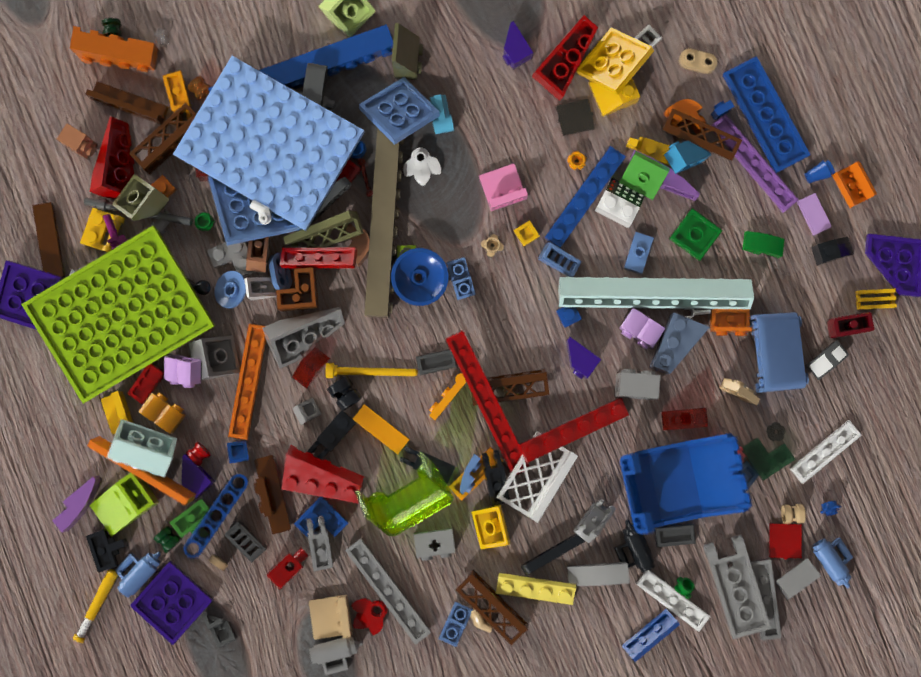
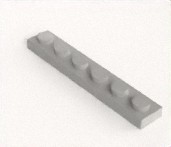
(388, 591)

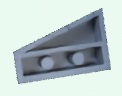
(676, 342)

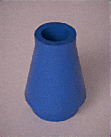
(819, 172)

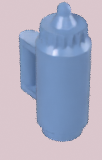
(831, 560)
(138, 574)

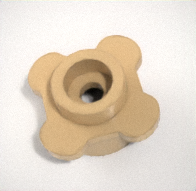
(492, 240)

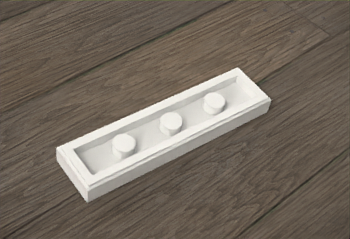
(825, 451)
(672, 600)

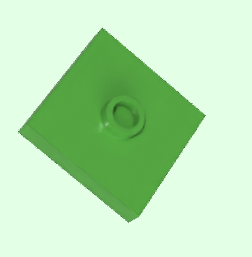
(644, 175)

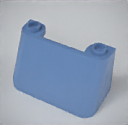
(779, 352)

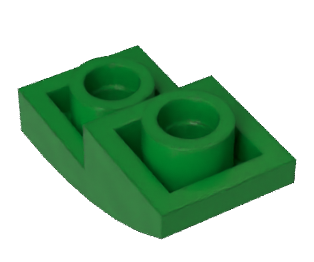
(763, 243)

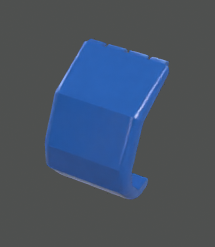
(685, 482)

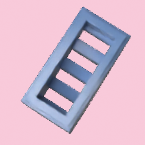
(556, 265)

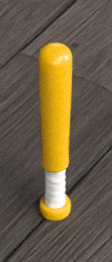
(102, 593)

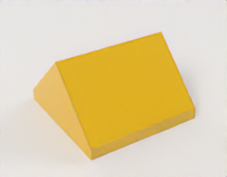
(490, 527)

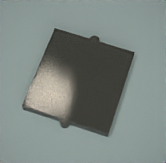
(575, 117)

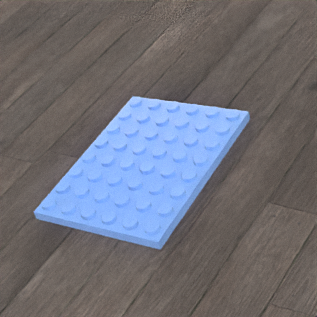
(269, 143)

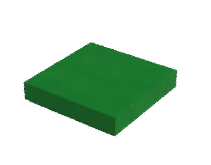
(695, 234)

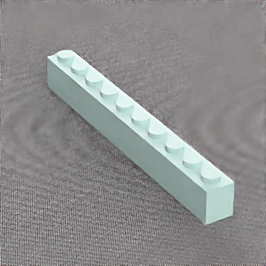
(655, 293)

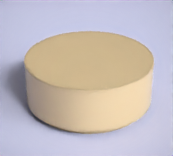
(218, 562)

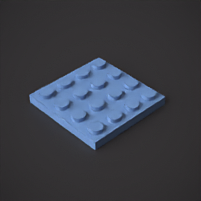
(239, 220)

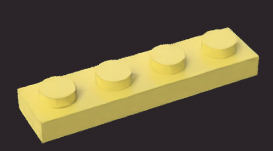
(535, 588)

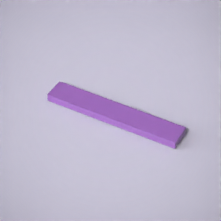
(757, 166)

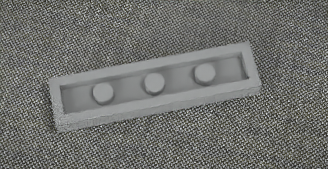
(765, 581)

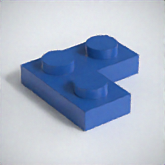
(333, 519)

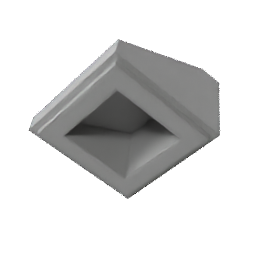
(306, 411)

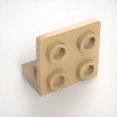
(331, 617)

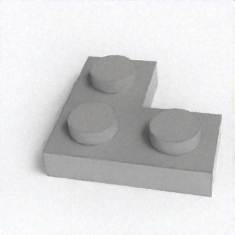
(233, 253)

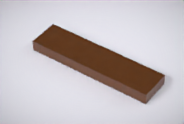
(48, 238)

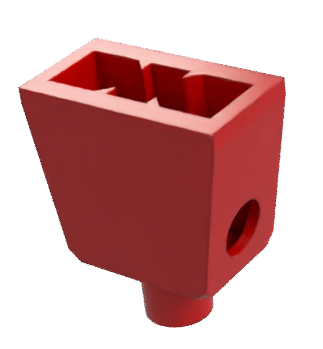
(280, 575)

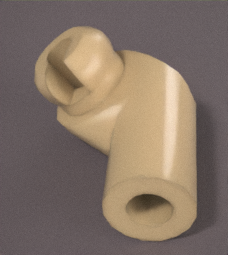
(479, 621)

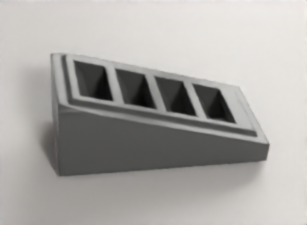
(245, 531)

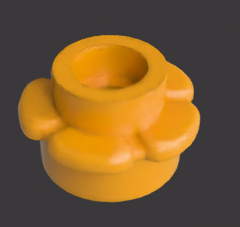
(576, 165)

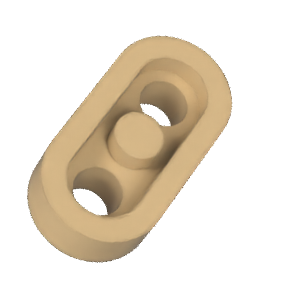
(698, 63)

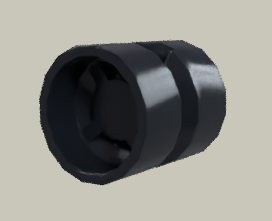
(344, 393)

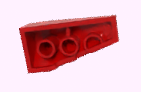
(114, 162)

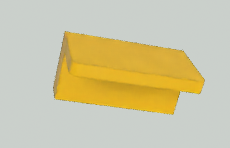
(116, 409)

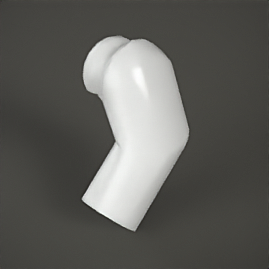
(263, 211)

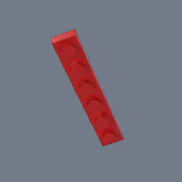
(573, 430)

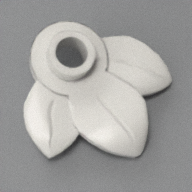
(421, 169)

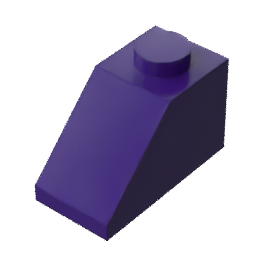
(516, 48)
(581, 359)
(195, 477)

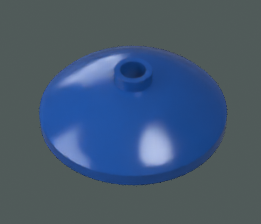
(433, 273)

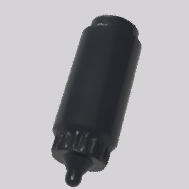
(638, 548)

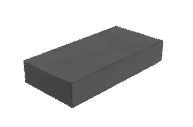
(436, 362)
(675, 535)

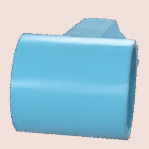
(444, 121)

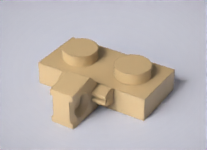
(737, 388)

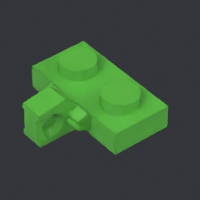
(190, 518)

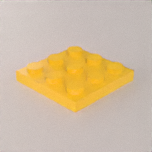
(614, 60)

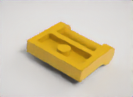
(96, 230)

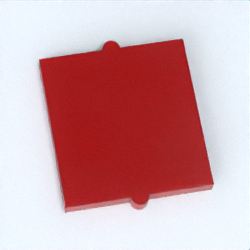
(785, 540)

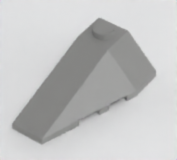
(295, 335)

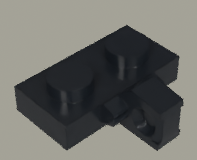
(104, 549)

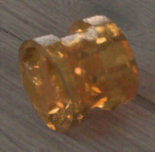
(199, 87)

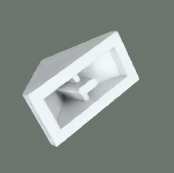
(259, 288)

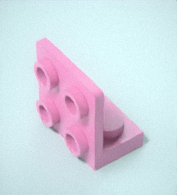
(503, 187)

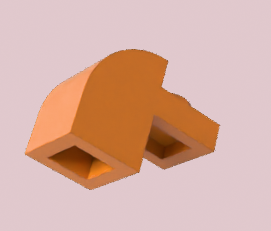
(689, 108)

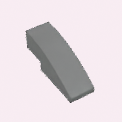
(598, 574)

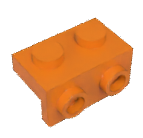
(854, 184)
(730, 320)

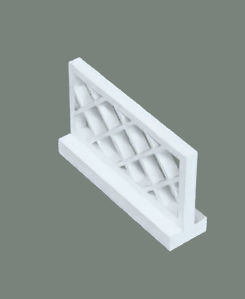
(548, 488)

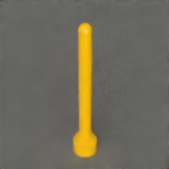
(333, 371)

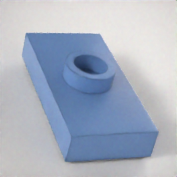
(638, 252)

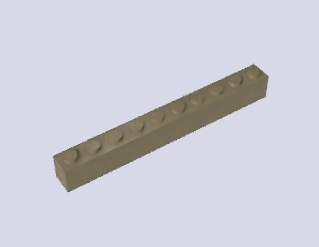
(383, 227)

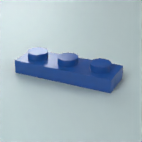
(650, 635)

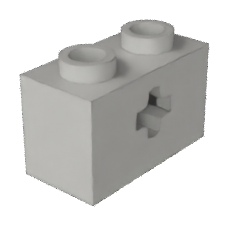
(442, 536)

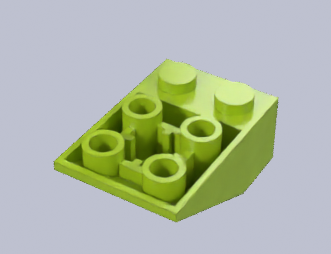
(124, 503)

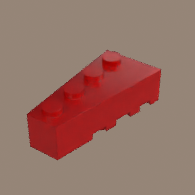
(560, 66)
(320, 478)

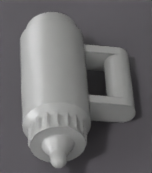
(333, 651)

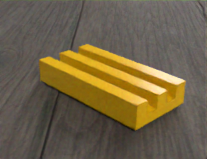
(891, 298)

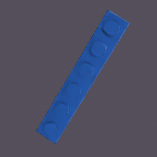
(585, 197)

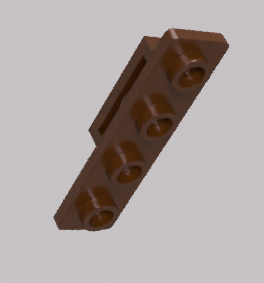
(271, 495)

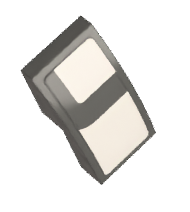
(827, 360)

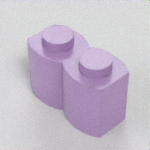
(642, 329)
(182, 370)

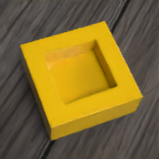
(526, 233)

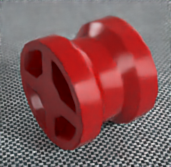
(198, 453)

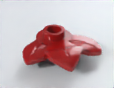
(367, 616)

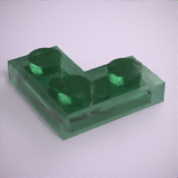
(764, 462)

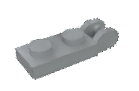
(319, 546)

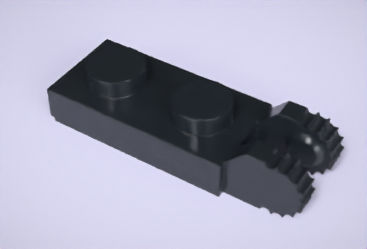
(333, 434)
(445, 469)
(495, 478)

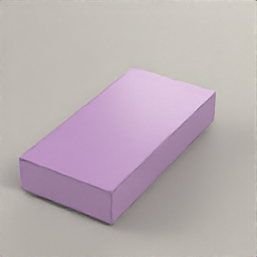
(814, 214)

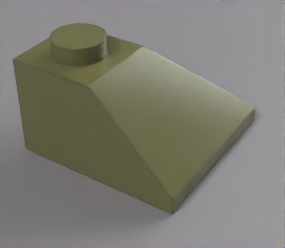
(140, 199)

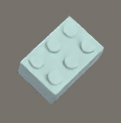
(142, 448)

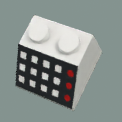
(619, 203)

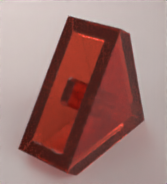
(310, 367)

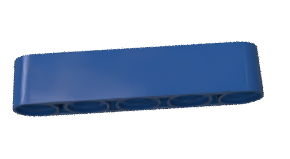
(214, 525)

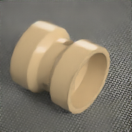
(793, 513)

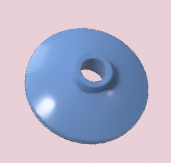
(230, 289)

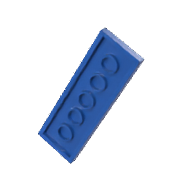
(766, 114)

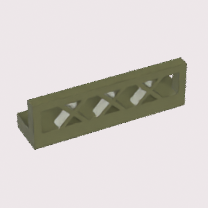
(326, 226)

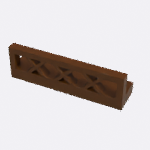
(128, 102)
(698, 141)
(168, 145)
(518, 378)
(498, 602)

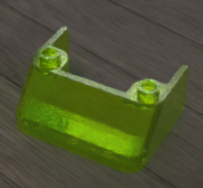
(410, 503)

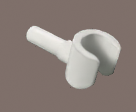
(698, 312)

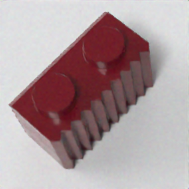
(850, 325)

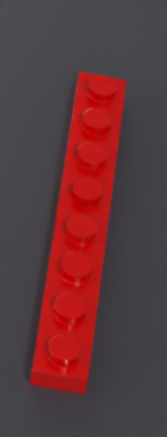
(485, 398)

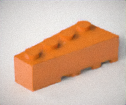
(113, 50)

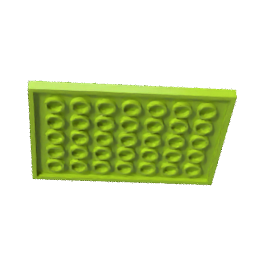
(118, 314)

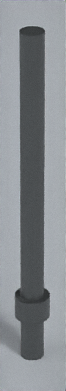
(103, 204)

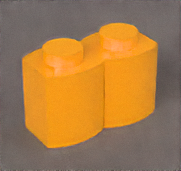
(162, 413)

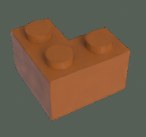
(303, 295)

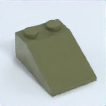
(406, 53)

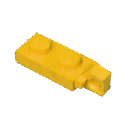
(650, 147)

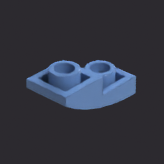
(460, 278)
(467, 480)
(455, 624)

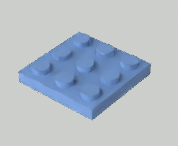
(399, 110)

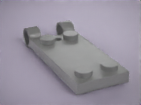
(738, 590)

